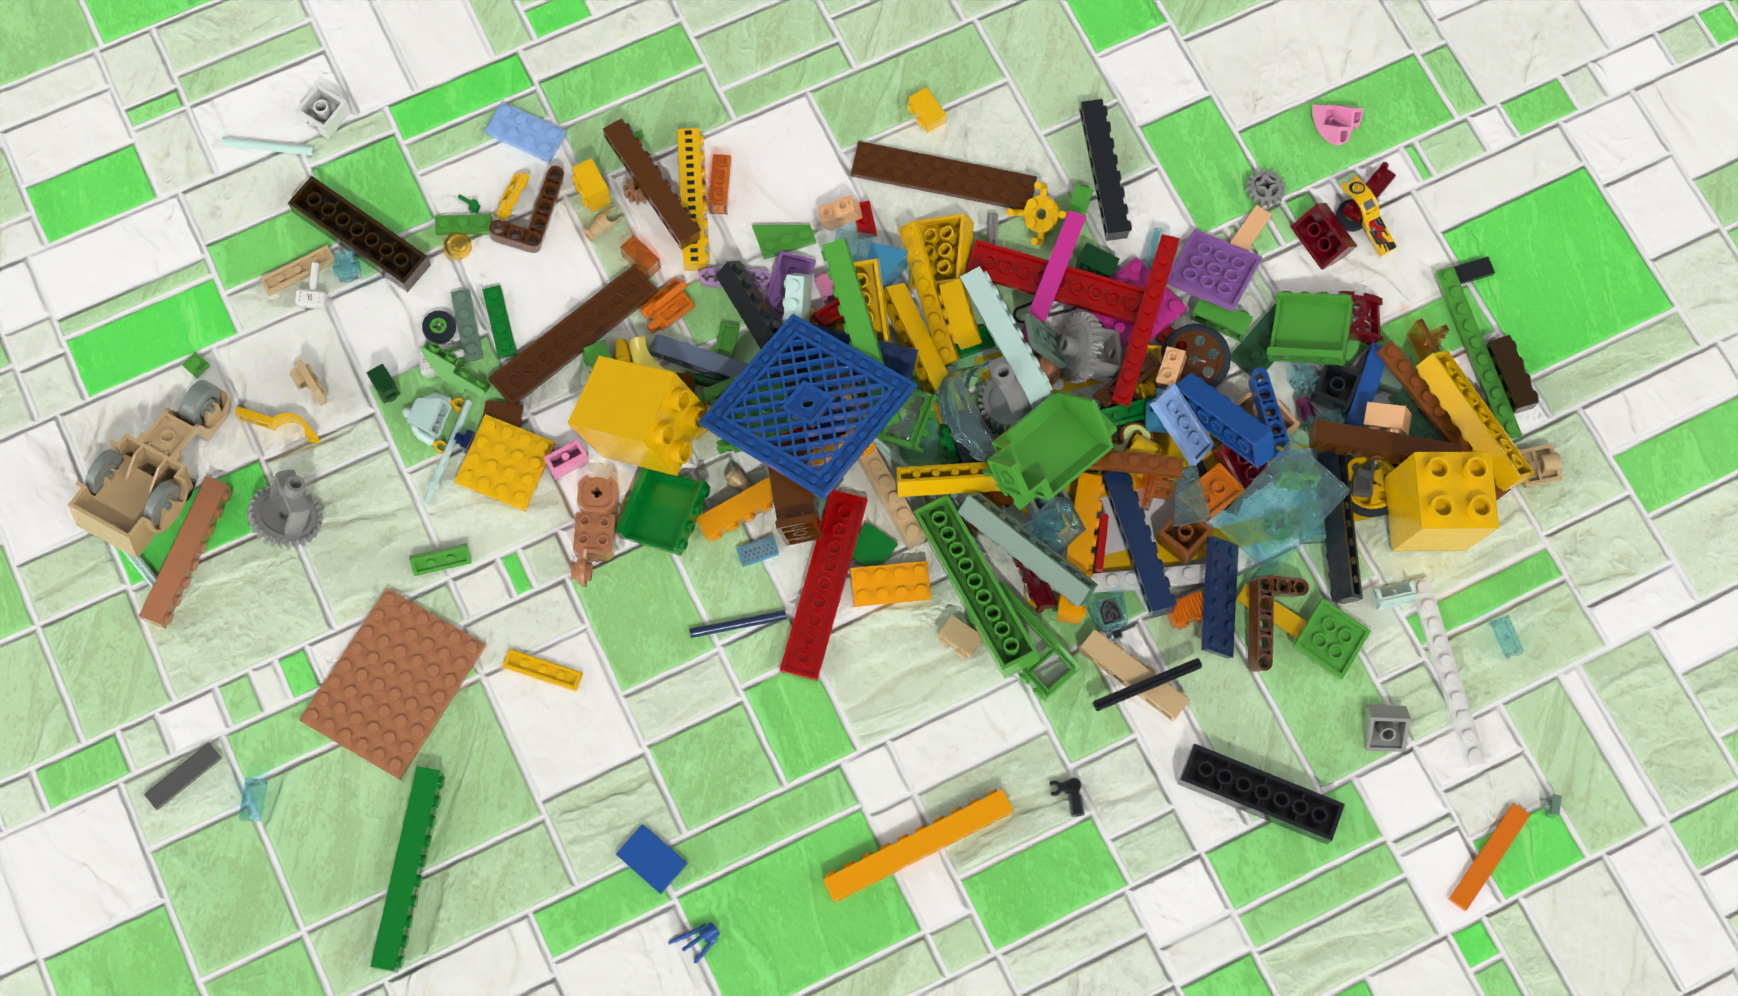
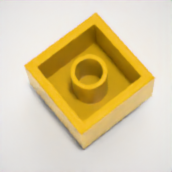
(590, 185)

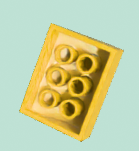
(947, 245)

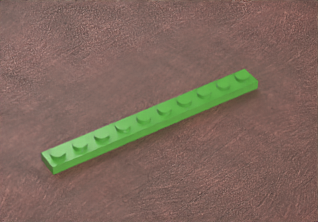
(1477, 350)

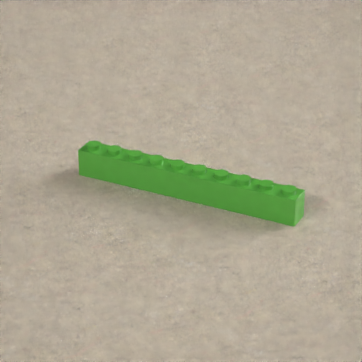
(853, 306)

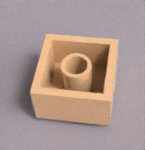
(1388, 418)

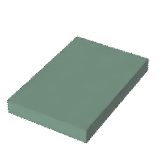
(1044, 340)

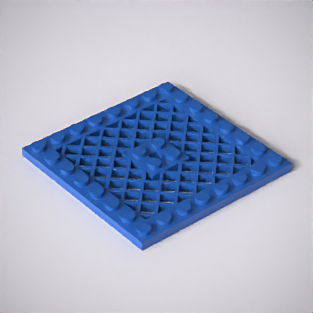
(818, 478)

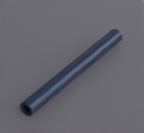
(737, 624)

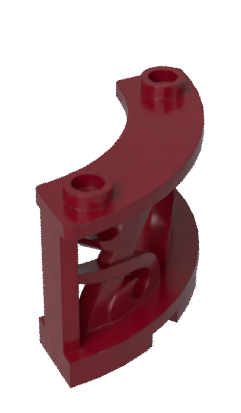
(1367, 303)

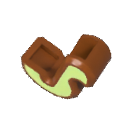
(1128, 433)

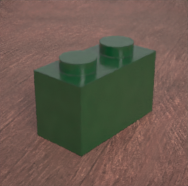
(1097, 261)
(383, 383)

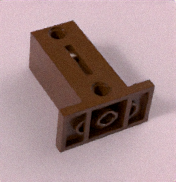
(794, 506)

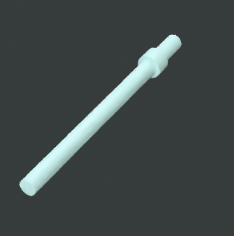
(433, 484)

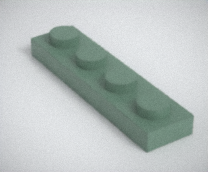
(467, 325)

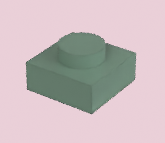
(1552, 806)

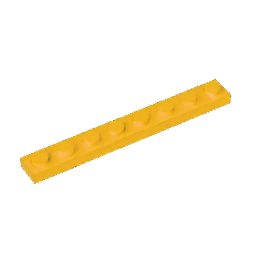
(928, 292)

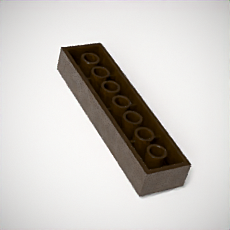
(359, 233)

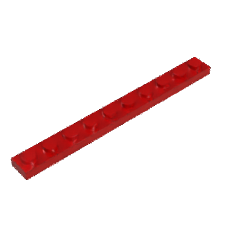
(1145, 320)

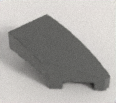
(1363, 481)

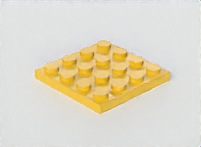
(504, 463)

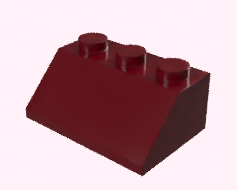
(1323, 235)

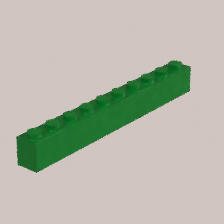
(407, 870)

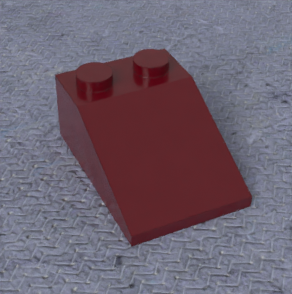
(1237, 466)

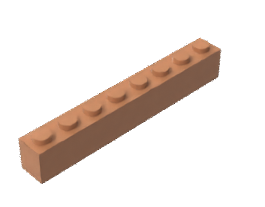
(185, 552)

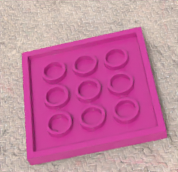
(1170, 309)

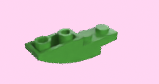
(447, 367)

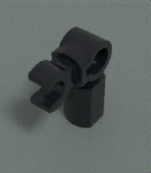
(1072, 787)

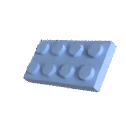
(525, 132)
(1182, 424)

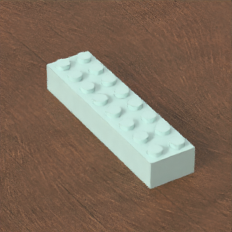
(1007, 335)

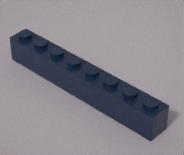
(1139, 544)

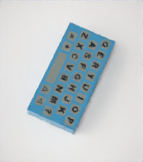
(757, 551)

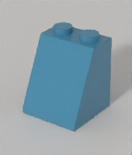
(892, 261)

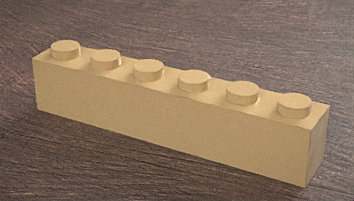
(895, 506)
(1129, 671)

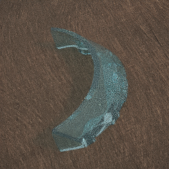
(958, 414)

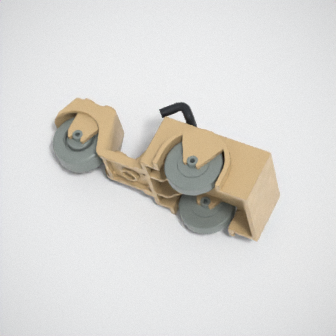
(142, 481)

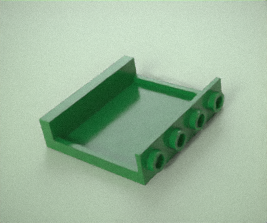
(662, 511)

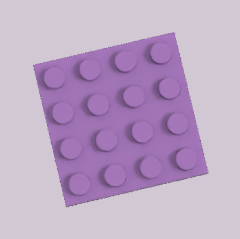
(1214, 270)

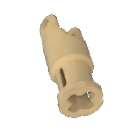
(600, 225)

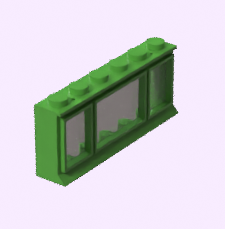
(1055, 663)

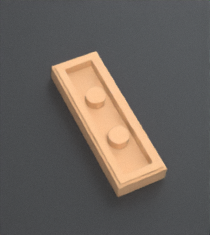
(1251, 228)

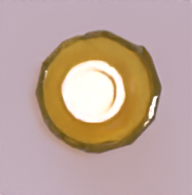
(457, 246)

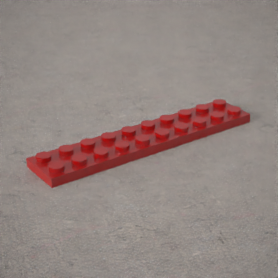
(1076, 289)
(824, 586)

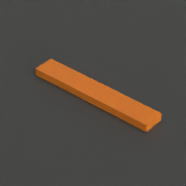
(1489, 857)

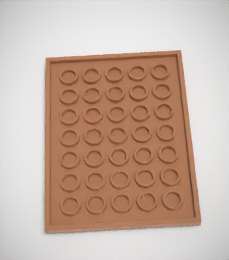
(393, 683)

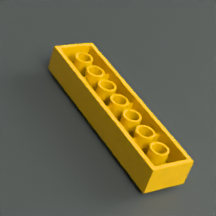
(1474, 418)

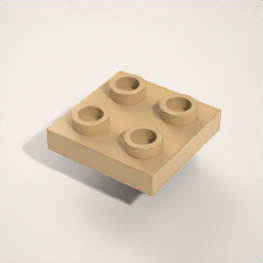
(304, 376)
(1544, 463)

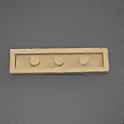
(296, 270)

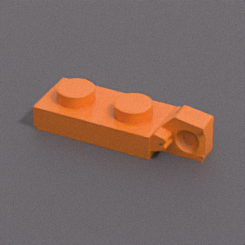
(663, 296)
(671, 313)

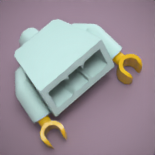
(429, 416)

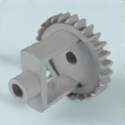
(1081, 346)
(1003, 398)
(285, 512)

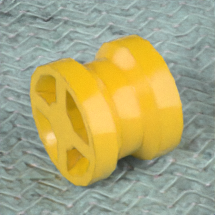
(1145, 390)

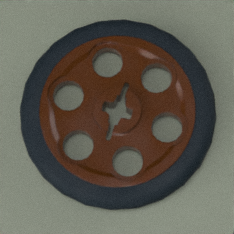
(1213, 340)

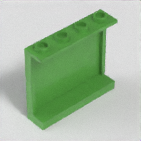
(1311, 328)

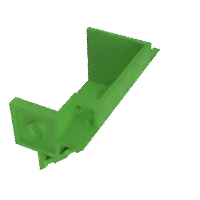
(1050, 447)

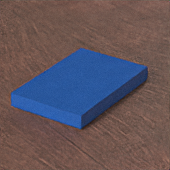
(651, 859)

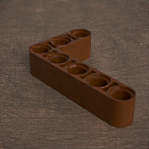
(538, 216)
(1266, 615)

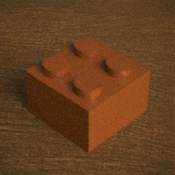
(1183, 540)

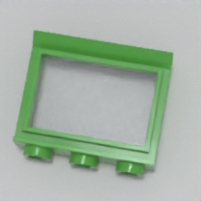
(914, 418)

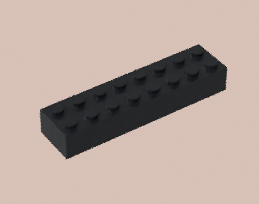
(1261, 794)

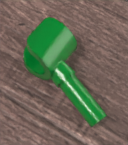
(473, 204)

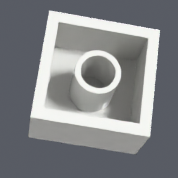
(322, 111)

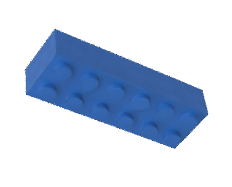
(1228, 421)

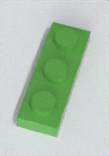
(462, 224)
(440, 559)

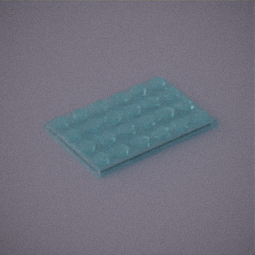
(1282, 507)

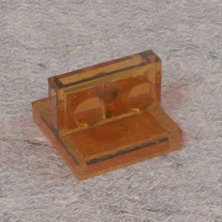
(1426, 341)
(1158, 488)

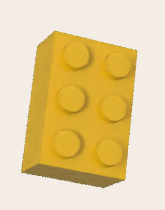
(959, 314)

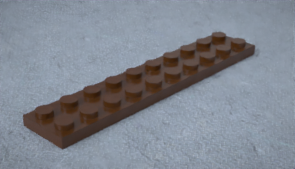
(942, 176)
(572, 334)

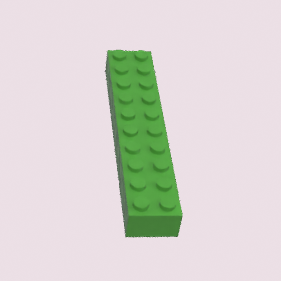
(976, 587)

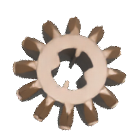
(632, 193)

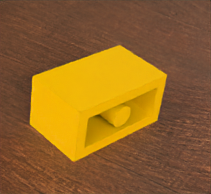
(926, 109)

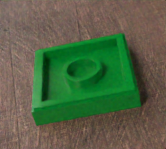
(873, 546)

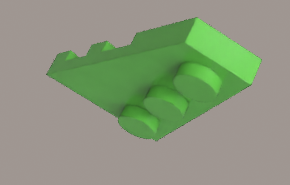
(782, 238)

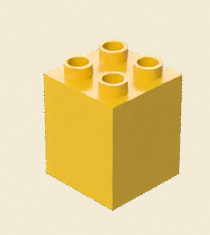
(638, 415)
(1441, 501)

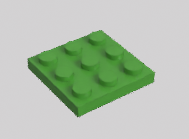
(1331, 638)

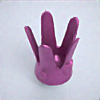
(1305, 407)

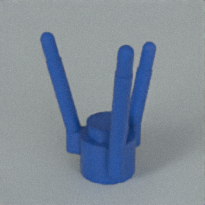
(708, 933)

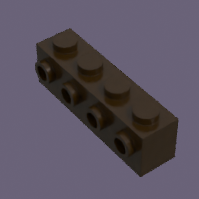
(1512, 374)

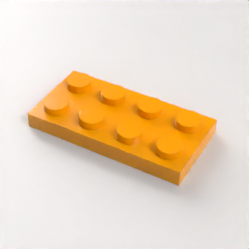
(890, 583)

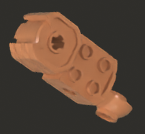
(594, 525)

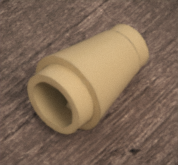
(737, 480)

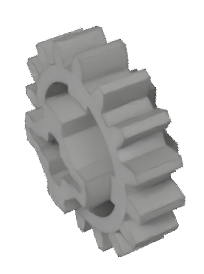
(1262, 190)

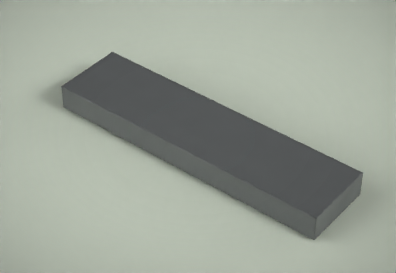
(183, 776)

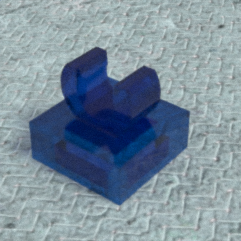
(465, 440)

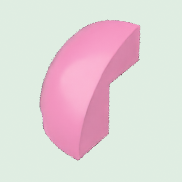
(1336, 121)

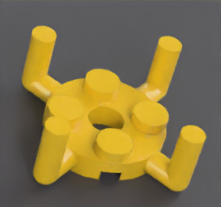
(1031, 210)

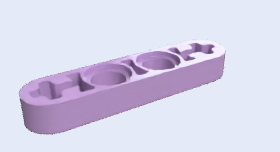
(712, 271)

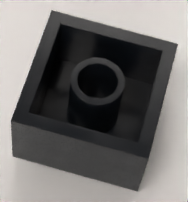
(1335, 387)

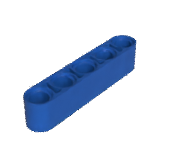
(1367, 387)
(1269, 404)

